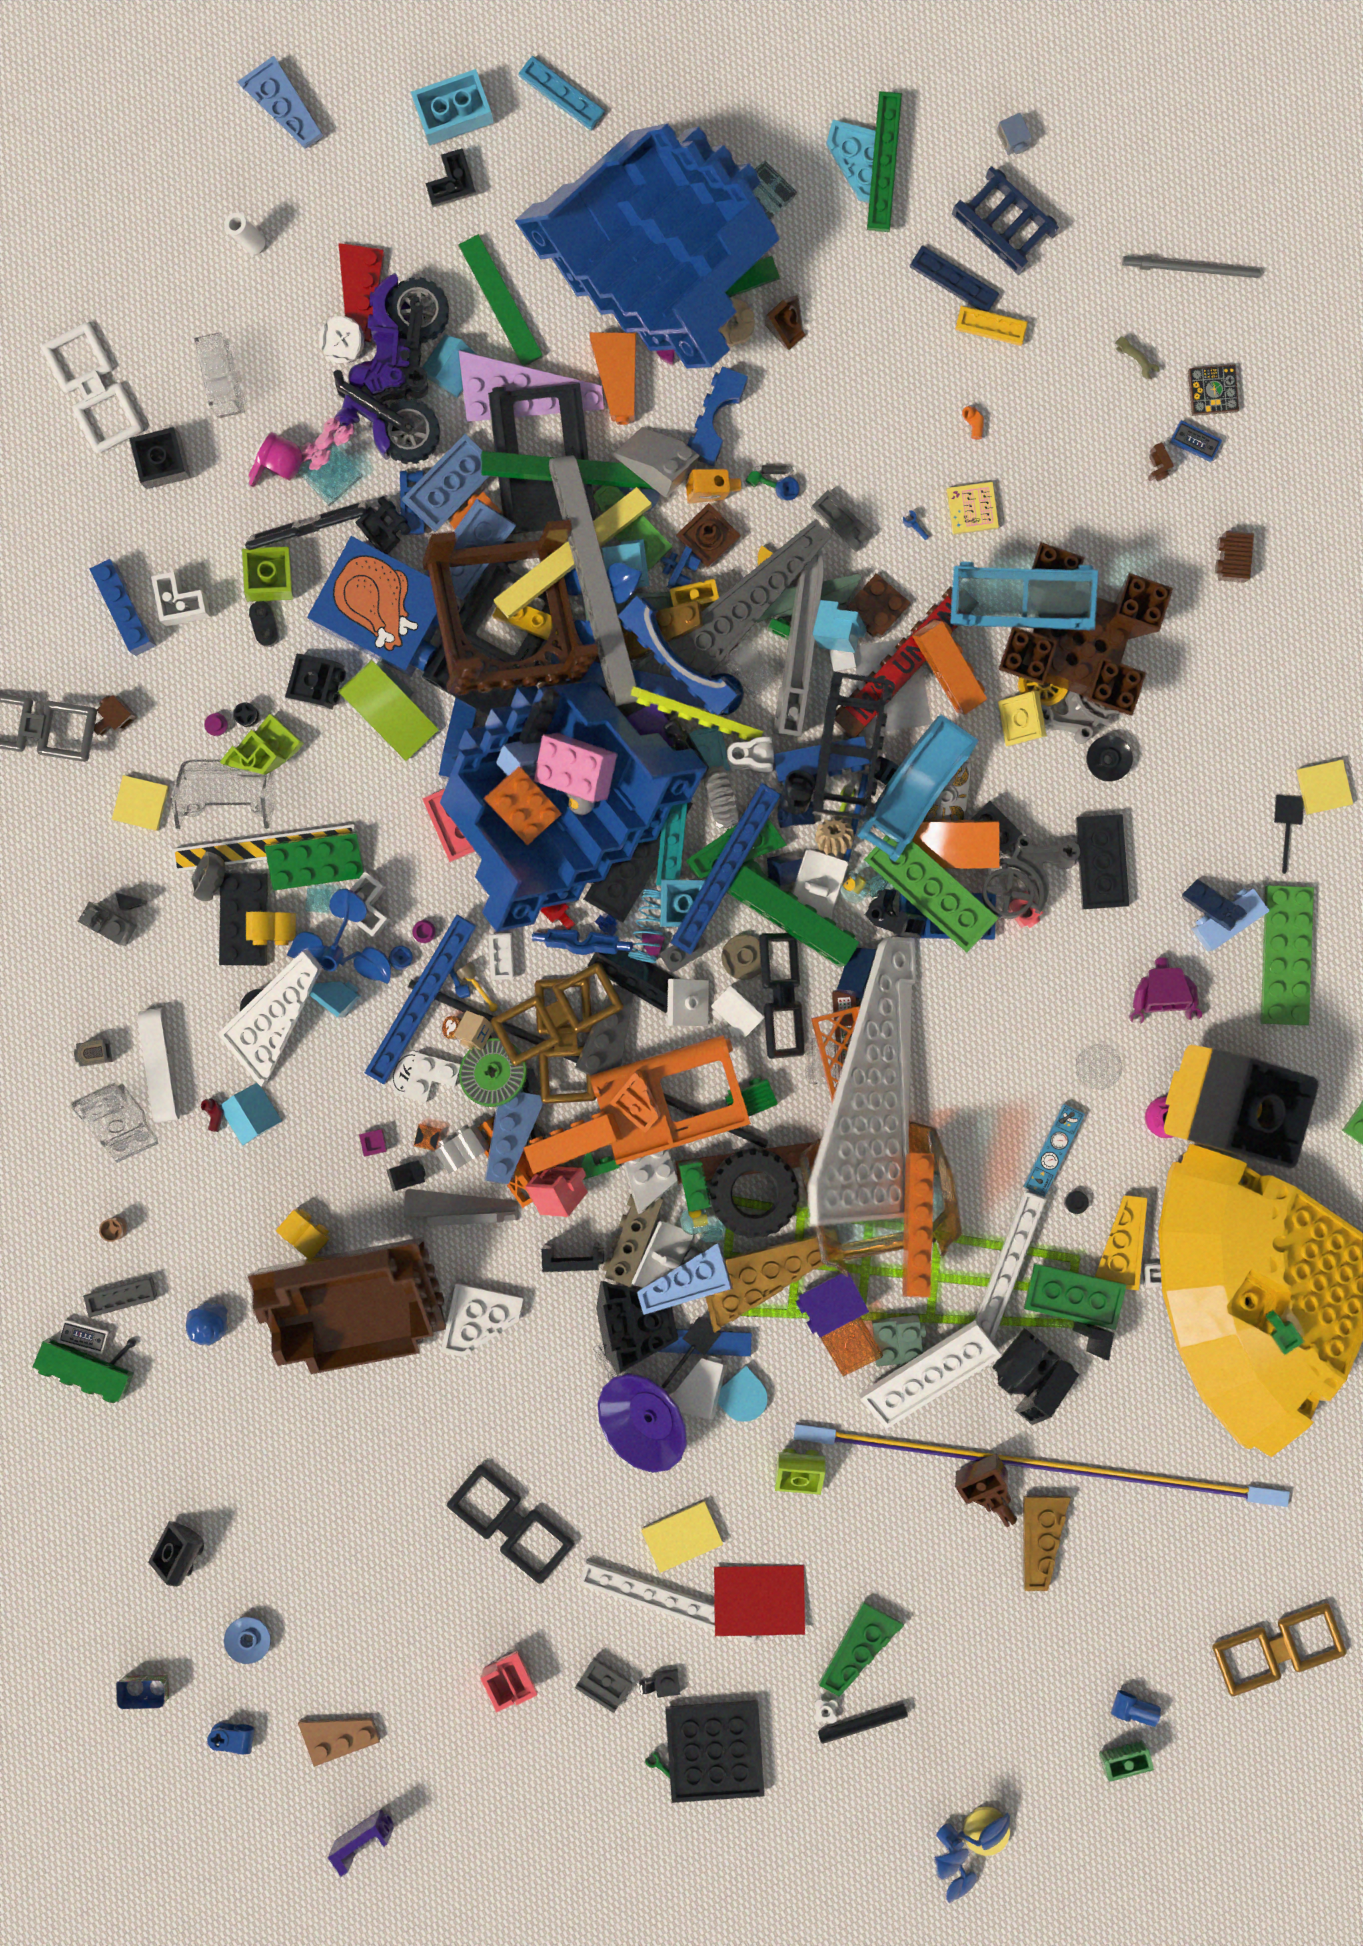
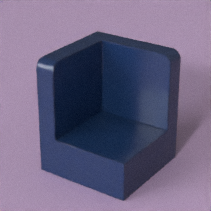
(784, 868)

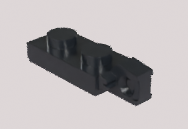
(540, 717)
(682, 739)

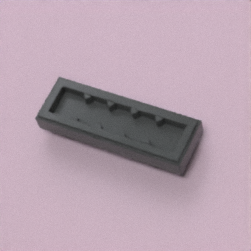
(120, 1297)

